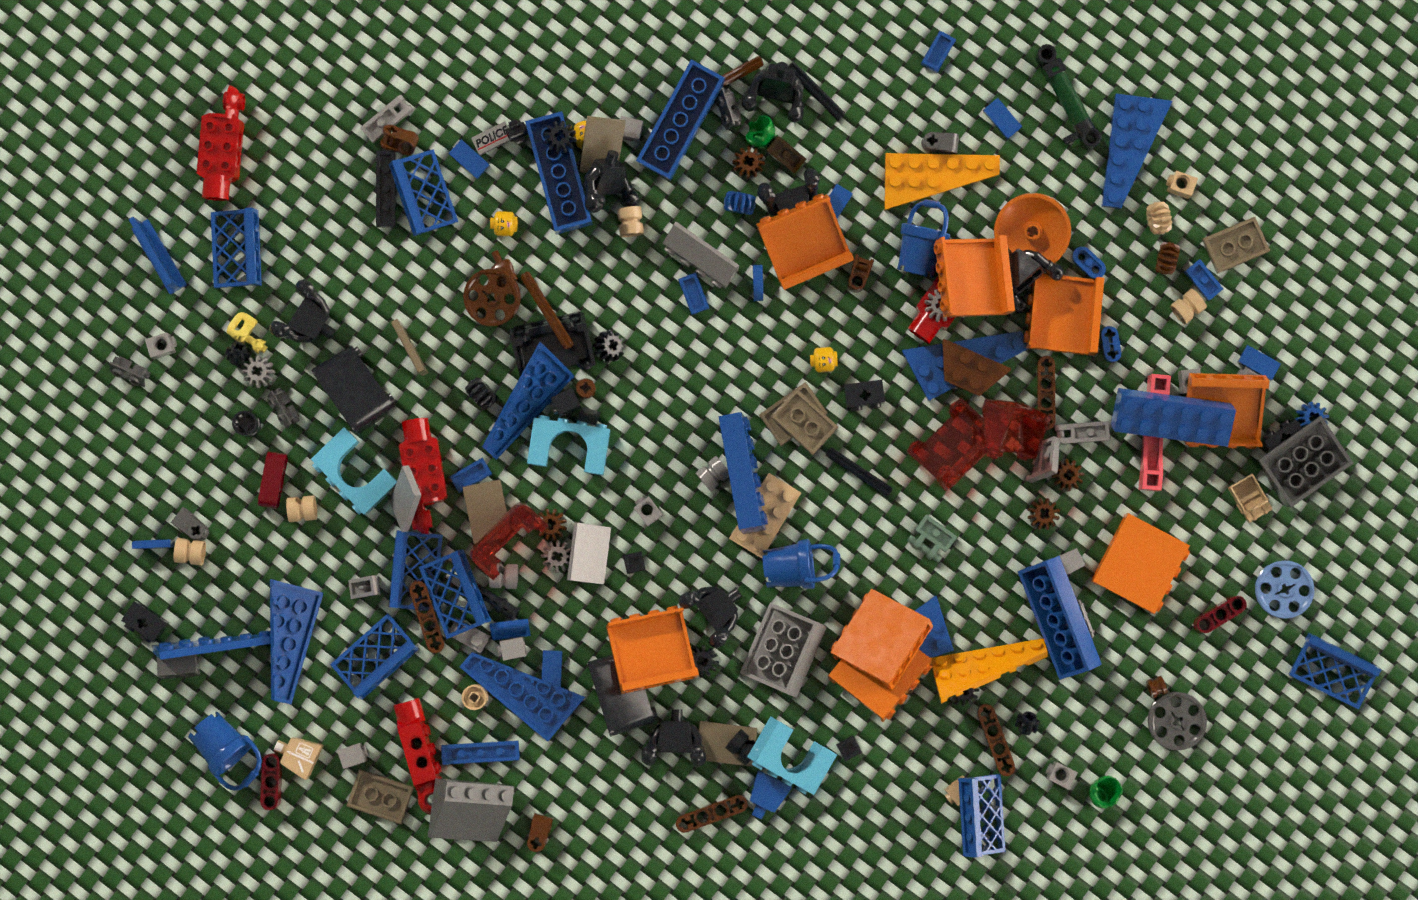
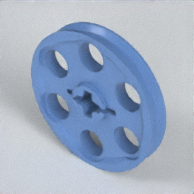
(1276, 585)

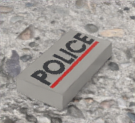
(491, 138)

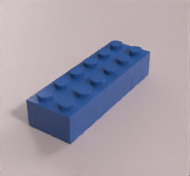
(680, 120)
(558, 177)
(1173, 417)
(742, 474)
(1059, 618)

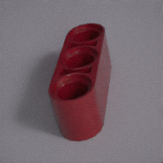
(272, 480)
(1228, 610)
(267, 790)

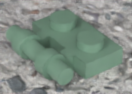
(934, 533)

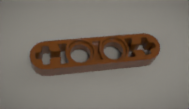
(1049, 393)
(428, 616)
(993, 740)
(712, 816)

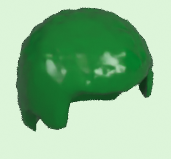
(761, 132)
(1105, 792)

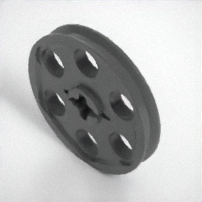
(1168, 719)

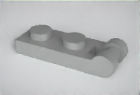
(387, 116)
(1083, 432)

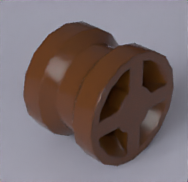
(586, 391)
(1156, 687)

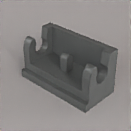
(178, 667)

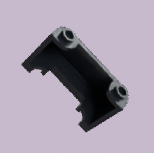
(527, 337)
(354, 389)
(619, 710)

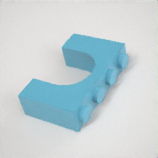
(546, 430)
(329, 461)
(768, 752)

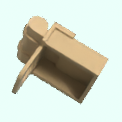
(1250, 498)

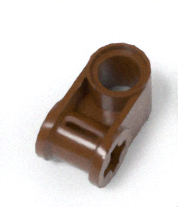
(400, 140)
(860, 270)
(540, 829)

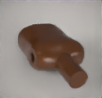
(504, 265)

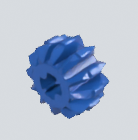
(739, 202)
(1310, 409)

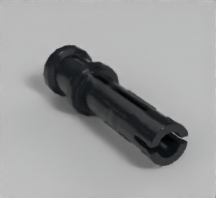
(500, 604)

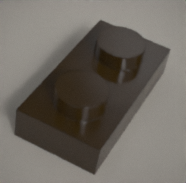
(785, 154)

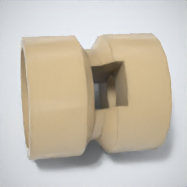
(630, 221)
(1186, 307)
(301, 508)
(185, 551)
(475, 697)

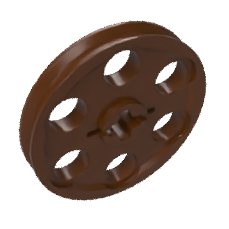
(484, 300)

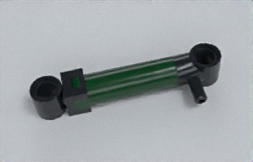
(1055, 73)

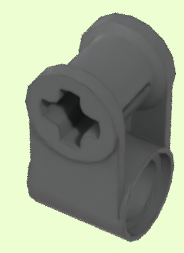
(944, 142)
(189, 523)

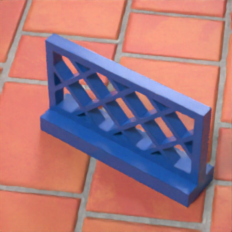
(410, 202)
(251, 251)
(158, 255)
(399, 566)
(469, 587)
(1340, 655)
(386, 668)
(972, 815)

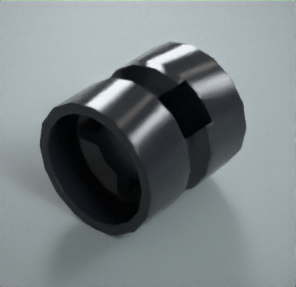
(246, 423)
(741, 746)

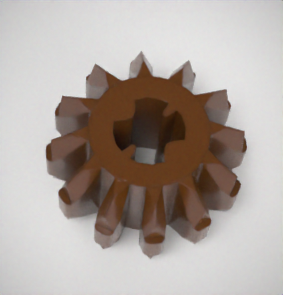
(751, 156)
(1167, 258)
(1072, 480)
(1036, 513)
(557, 527)

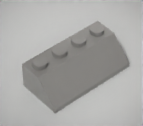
(700, 255)

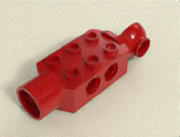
(221, 147)
(922, 325)
(425, 461)
(412, 726)

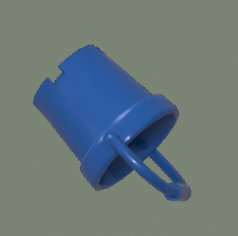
(918, 242)
(795, 565)
(223, 748)

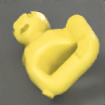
(244, 333)

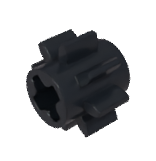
(516, 131)
(237, 353)
(1027, 723)

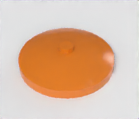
(1035, 224)

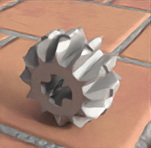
(932, 306)
(261, 365)
(555, 562)

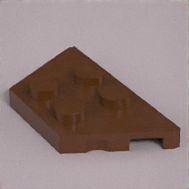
(969, 369)

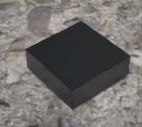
(589, 416)
(634, 562)
(849, 748)

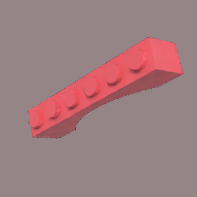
(1152, 447)

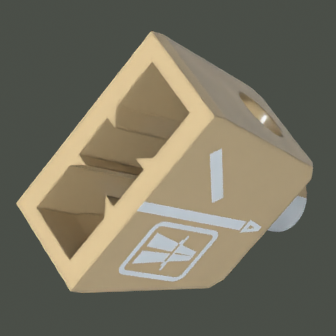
(299, 755)

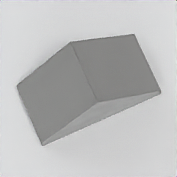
(364, 587)

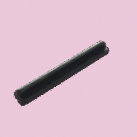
(818, 93)
(858, 471)

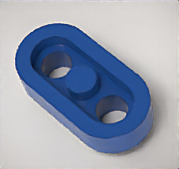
(1090, 261)

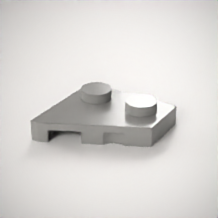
(1046, 460)

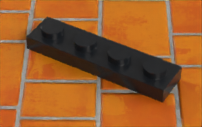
(385, 190)

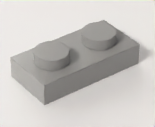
(472, 638)

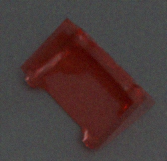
(1012, 428)
(952, 447)
(517, 517)

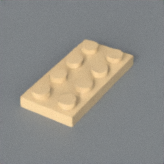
(779, 501)

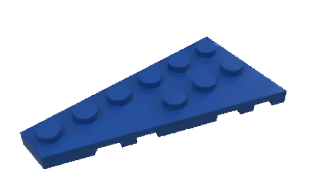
(1131, 136)
(928, 360)
(533, 392)
(291, 626)
(206, 645)
(530, 698)

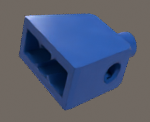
(767, 793)

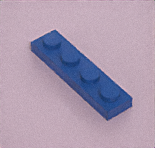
(480, 752)

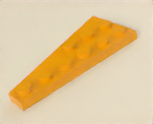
(925, 175)
(978, 667)

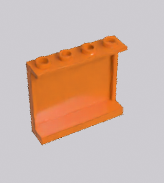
(804, 241)
(974, 277)
(1064, 315)
(1246, 396)
(1141, 563)
(882, 638)
(651, 650)
(873, 692)

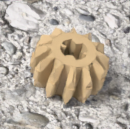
(1159, 218)

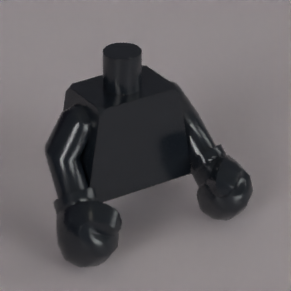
(780, 84)
(606, 178)
(790, 197)
(1025, 269)
(309, 320)
(717, 609)
(675, 737)

